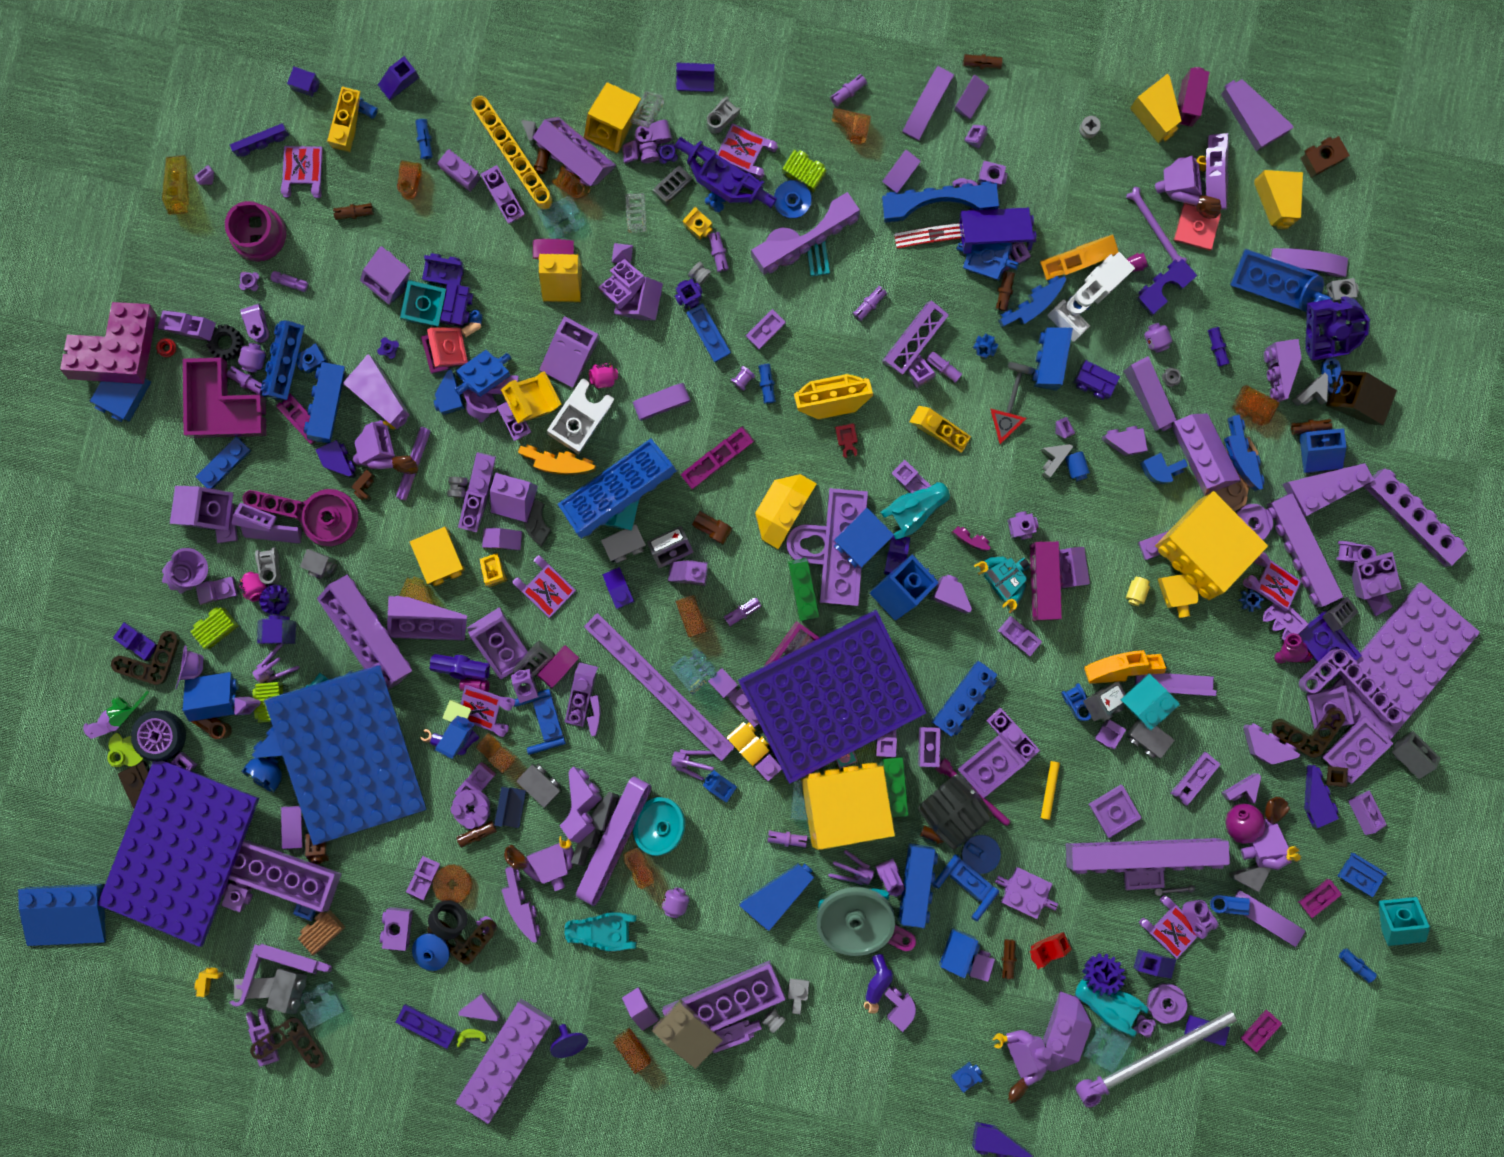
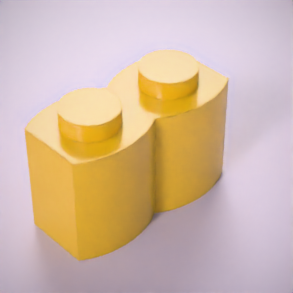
(748, 743)

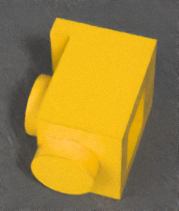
(699, 231)

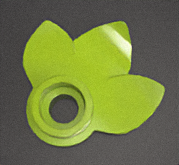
(125, 749)

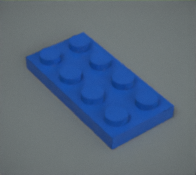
(1271, 278)

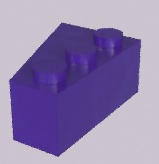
(276, 630)

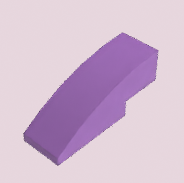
(186, 325)

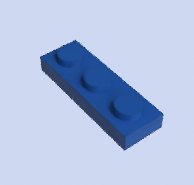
(708, 333)
(223, 463)

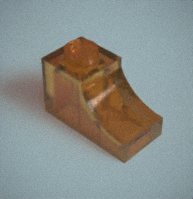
(854, 124)
(496, 753)

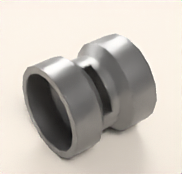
(457, 487)

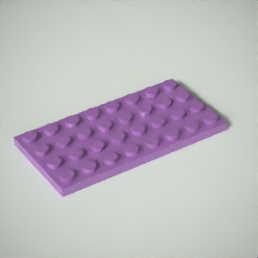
(1410, 655)

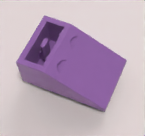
(569, 352)
(1283, 362)

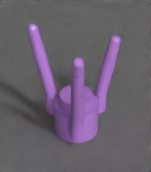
(264, 671)
(680, 761)
(862, 874)

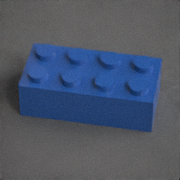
(917, 883)

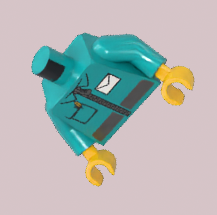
(1005, 578)

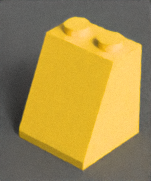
(1158, 110)
(611, 117)
(1280, 196)
(560, 277)

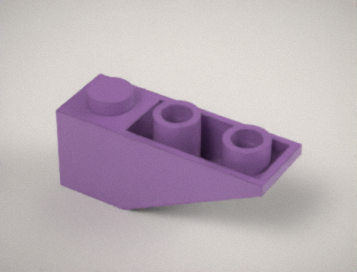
(580, 694)

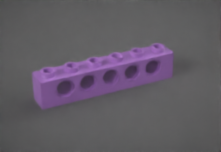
(1377, 488)

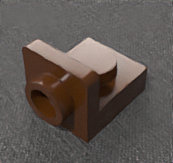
(363, 482)
(315, 853)

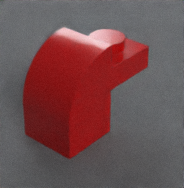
(1049, 949)

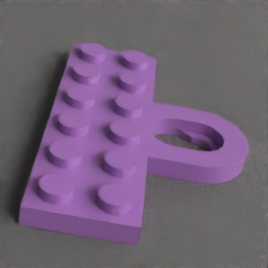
(839, 578)

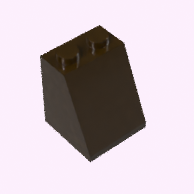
(1362, 397)

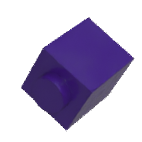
(303, 81)

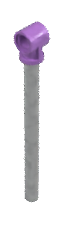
(1091, 1091)

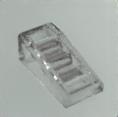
(652, 98)
(640, 227)

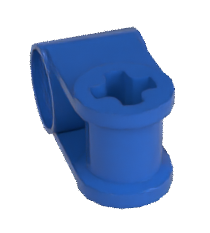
(1076, 701)

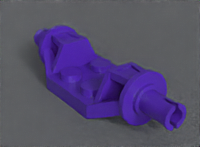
(723, 177)

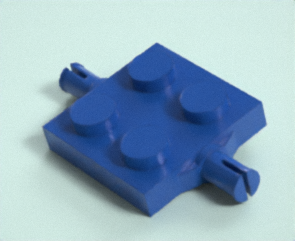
(989, 259)
(482, 373)

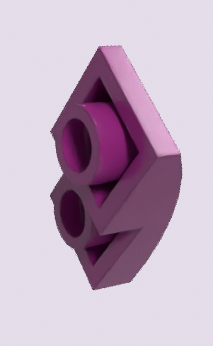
(552, 246)
(977, 542)
(558, 666)

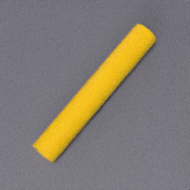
(1050, 790)

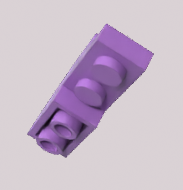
(1217, 168)
(478, 492)
(521, 912)

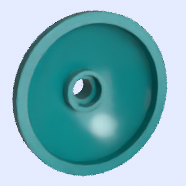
(650, 826)

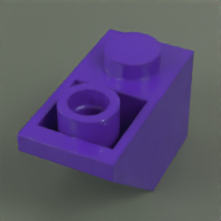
(398, 78)
(334, 458)
(1154, 964)

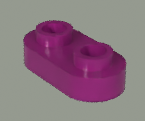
(896, 939)

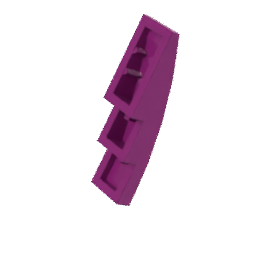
(717, 457)

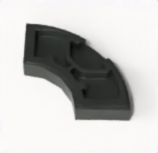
(535, 525)

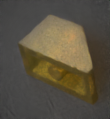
(417, 590)

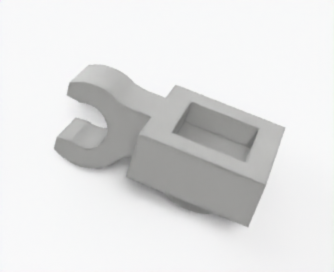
(798, 991)

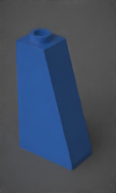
(777, 896)

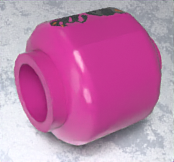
(603, 375)
(251, 586)

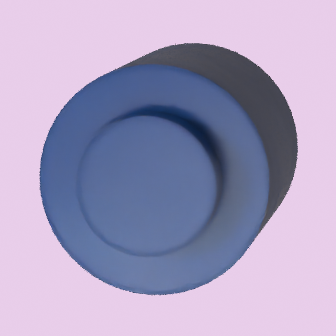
(1077, 466)

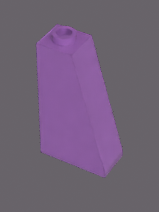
(1255, 115)
(375, 389)
(1150, 394)
(688, 572)

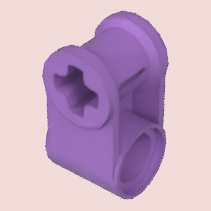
(657, 132)
(254, 320)
(1351, 552)
(1200, 920)

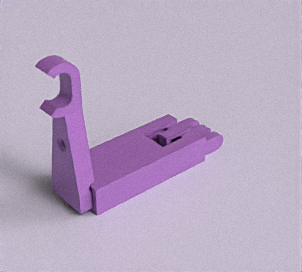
(277, 956)

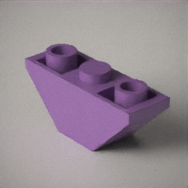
(502, 194)
(1003, 724)
(1268, 746)

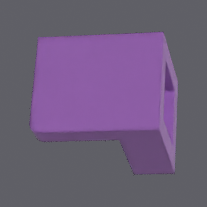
(1110, 734)

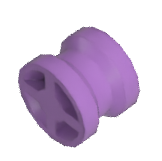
(649, 152)

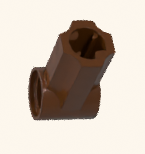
(715, 529)
(211, 725)

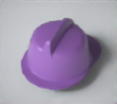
(478, 406)
(190, 665)

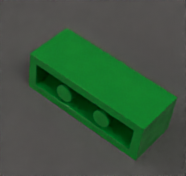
(803, 589)
(895, 785)

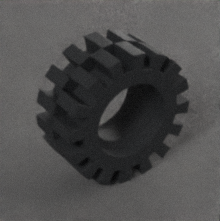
(235, 348)

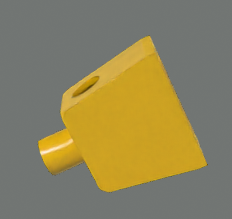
(1178, 593)

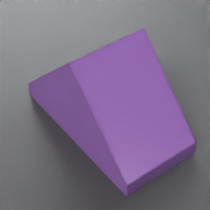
(920, 372)
(502, 538)
(480, 1008)
(639, 1009)

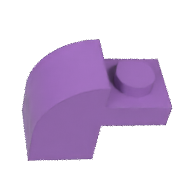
(904, 1010)

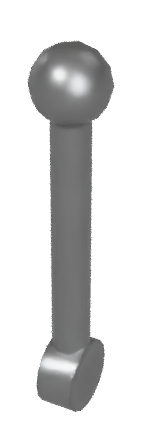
(1158, 891)

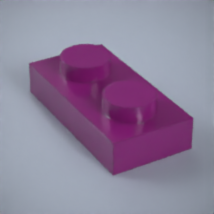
(1319, 898)
(1261, 1030)

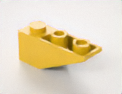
(344, 120)
(940, 428)

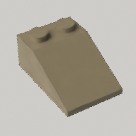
(687, 1034)

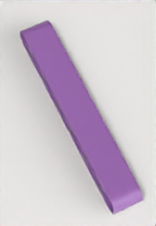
(613, 841)

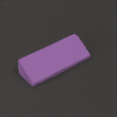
(277, 533)

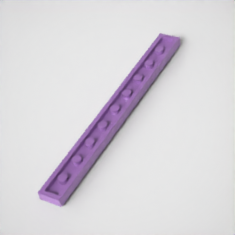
(659, 686)

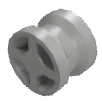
(1086, 129)
(699, 273)
(773, 1020)

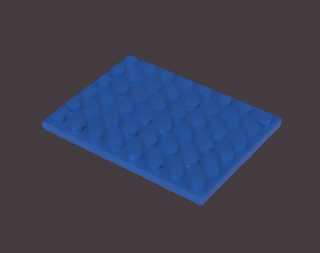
(345, 754)

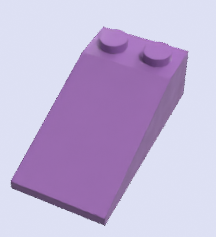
(423, 620)

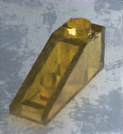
(175, 185)

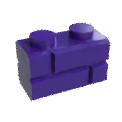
(455, 305)
(1096, 380)

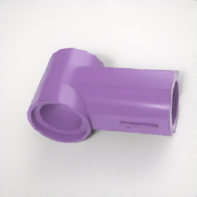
(890, 876)

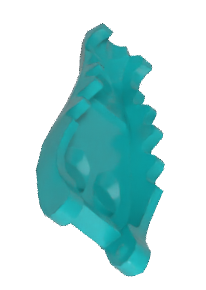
(916, 507)
(604, 931)
(1115, 1010)

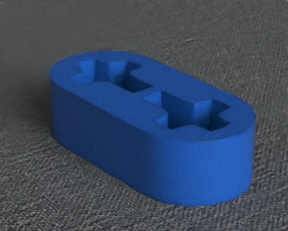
(1335, 373)

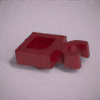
(846, 437)

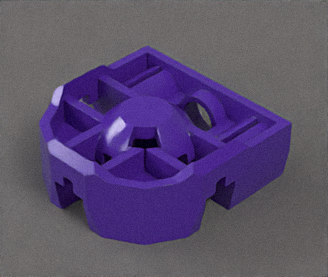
(1349, 335)

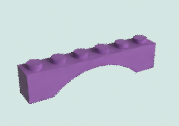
(774, 253)

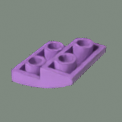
(623, 284)

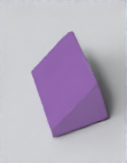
(971, 97)
(1367, 813)

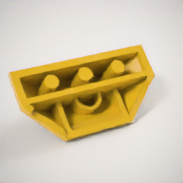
(833, 396)
(782, 507)

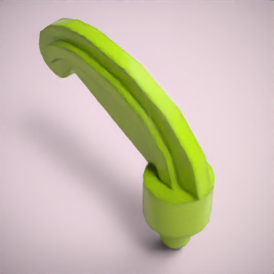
(470, 1033)

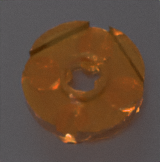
(459, 875)

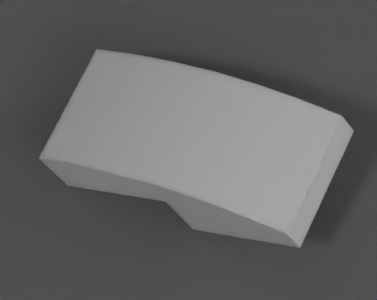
(259, 989)

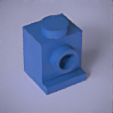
(317, 357)

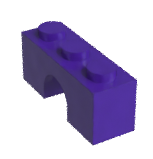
(1178, 274)

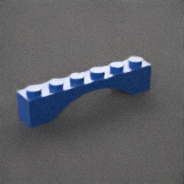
(979, 197)

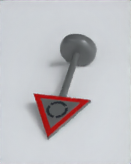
(1006, 422)

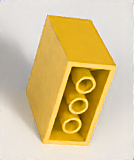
(1211, 546)
(847, 806)

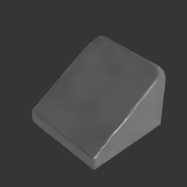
(530, 129)

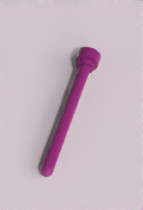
(946, 769)

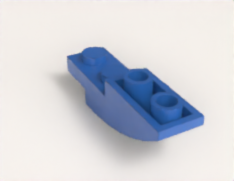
(1040, 300)
(1245, 462)

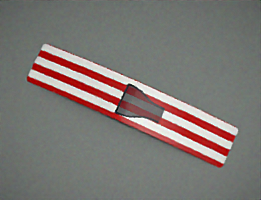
(927, 235)

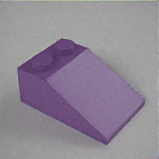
(498, 642)

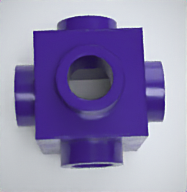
(688, 287)

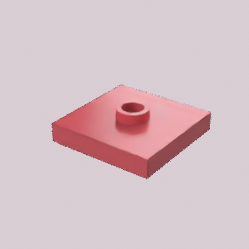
(1195, 229)
(447, 347)

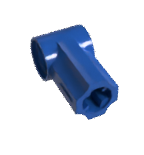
(1233, 905)

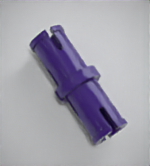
(1218, 346)

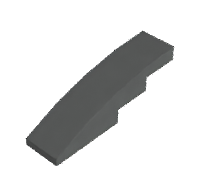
(601, 819)

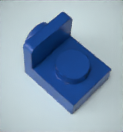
(719, 786)
(967, 1076)

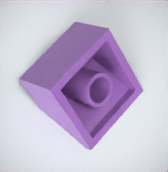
(644, 303)
(512, 497)
(951, 594)

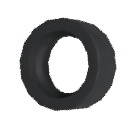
(438, 928)

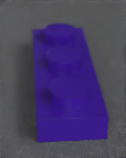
(260, 140)
(426, 1026)

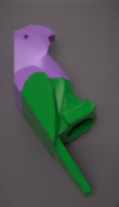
(112, 717)

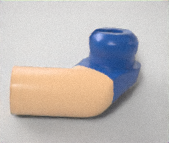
(474, 323)

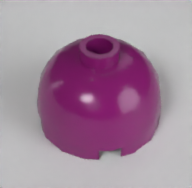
(1245, 823)

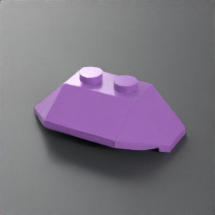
(1066, 1032)

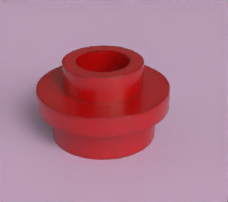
(162, 343)

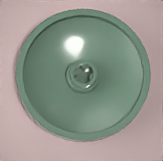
(855, 921)

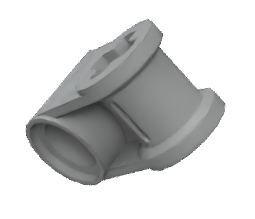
(724, 113)
(267, 562)

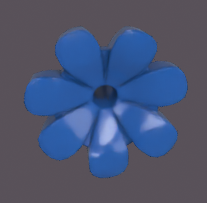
(715, 202)

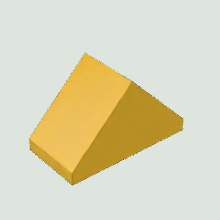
(492, 570)

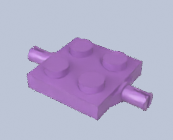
(1026, 893)

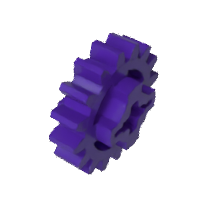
(1102, 975)

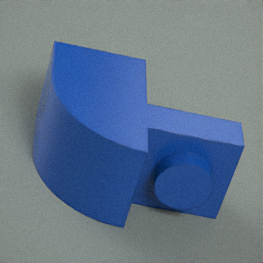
(1157, 470)

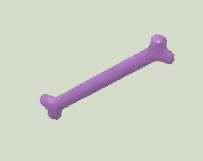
(1135, 196)

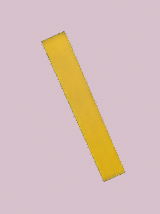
(507, 145)

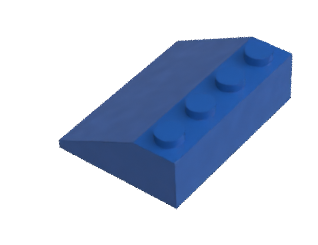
(62, 914)

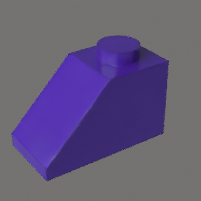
(618, 588)

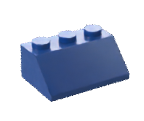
(1052, 358)

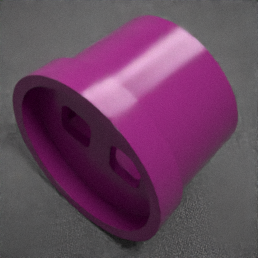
(239, 231)

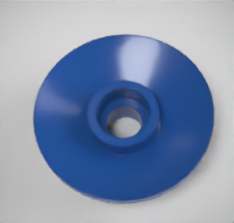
(794, 190)
(435, 947)

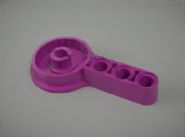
(312, 514)

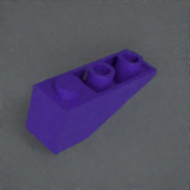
(1317, 801)
(993, 1140)

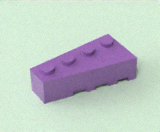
(1322, 489)

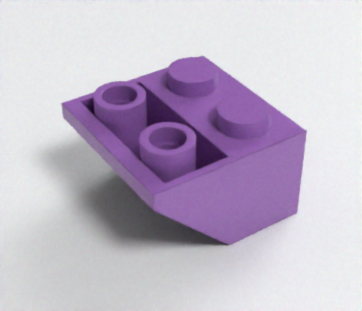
(385, 275)
(1375, 576)

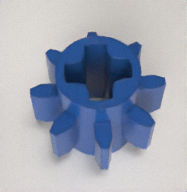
(985, 345)
(1246, 603)

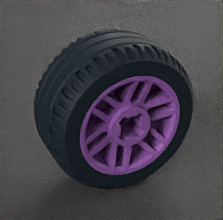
(145, 735)

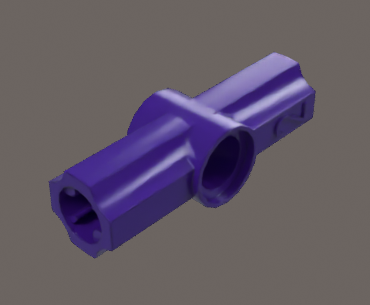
(459, 667)

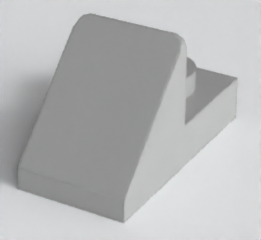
(1316, 390)
(1056, 453)

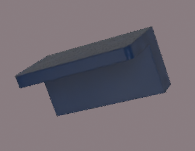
(510, 807)

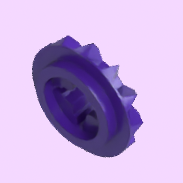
(271, 593)

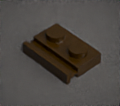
(133, 781)

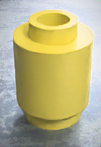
(1138, 591)

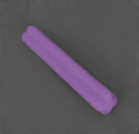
(416, 455)

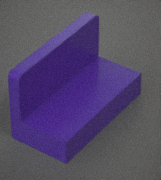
(695, 77)

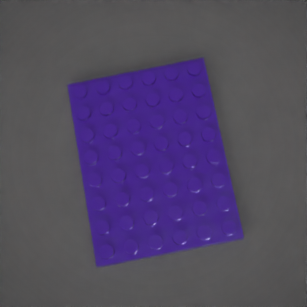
(832, 696)
(178, 852)

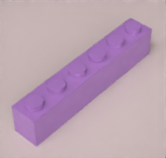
(1304, 550)

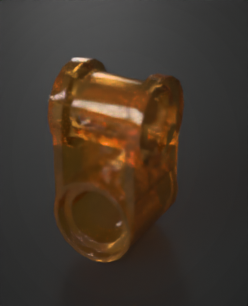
(409, 176)
(569, 182)

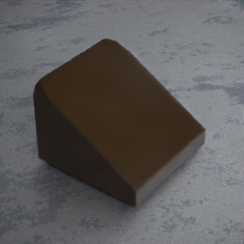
(1337, 776)

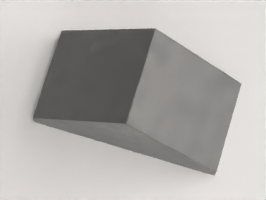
(1251, 877)

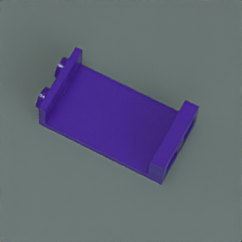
(996, 227)

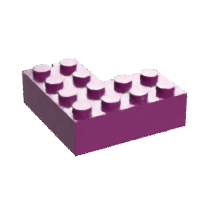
(120, 354)
(209, 409)

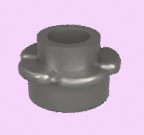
(1176, 377)

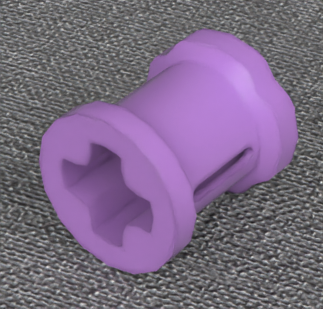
(743, 378)

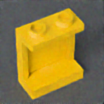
(531, 397)
(437, 556)

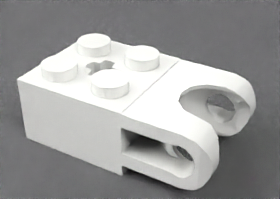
(1101, 282)
(581, 412)

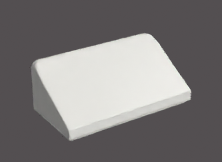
(1064, 319)

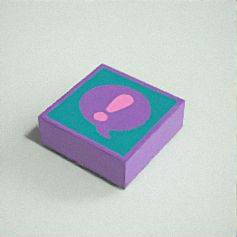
(846, 760)

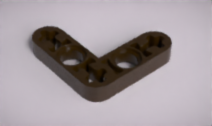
(150, 669)
(1314, 738)
(462, 945)
(294, 1036)

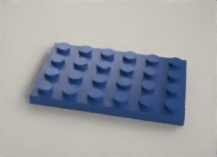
(616, 488)

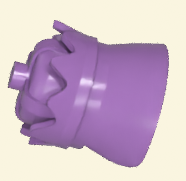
(185, 570)

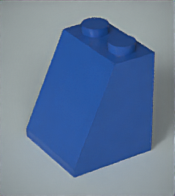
(904, 587)

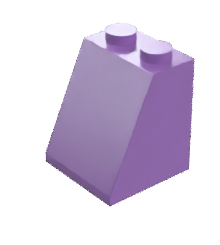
(201, 507)

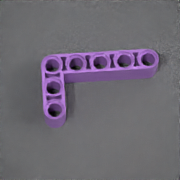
(1354, 682)

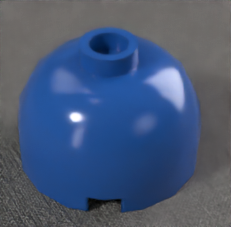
(264, 772)

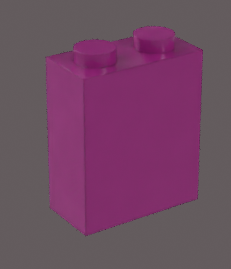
(1192, 95)

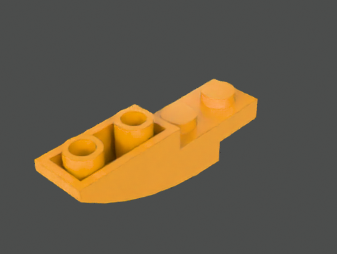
(1080, 257)
(564, 464)
(1122, 665)

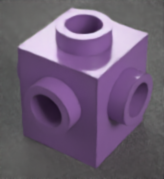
(1016, 528)
(236, 896)

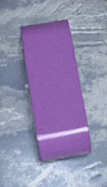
(661, 401)

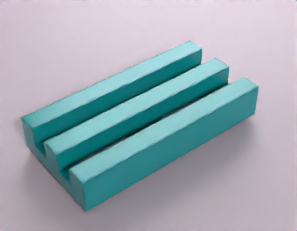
(825, 259)

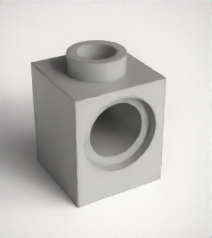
(1334, 292)

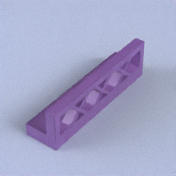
(910, 332)
(1183, 683)

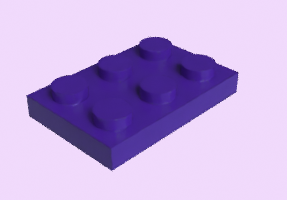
(1322, 639)

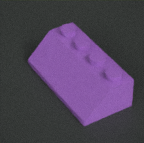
(573, 151)
(1205, 452)

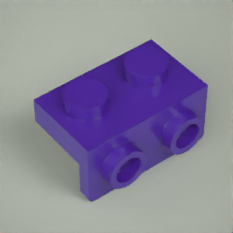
(442, 270)

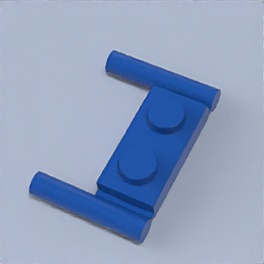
(547, 720)
(971, 882)

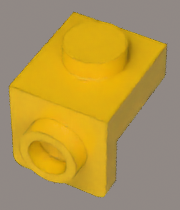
(203, 983)

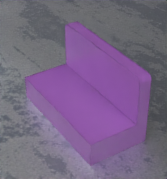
(1073, 567)

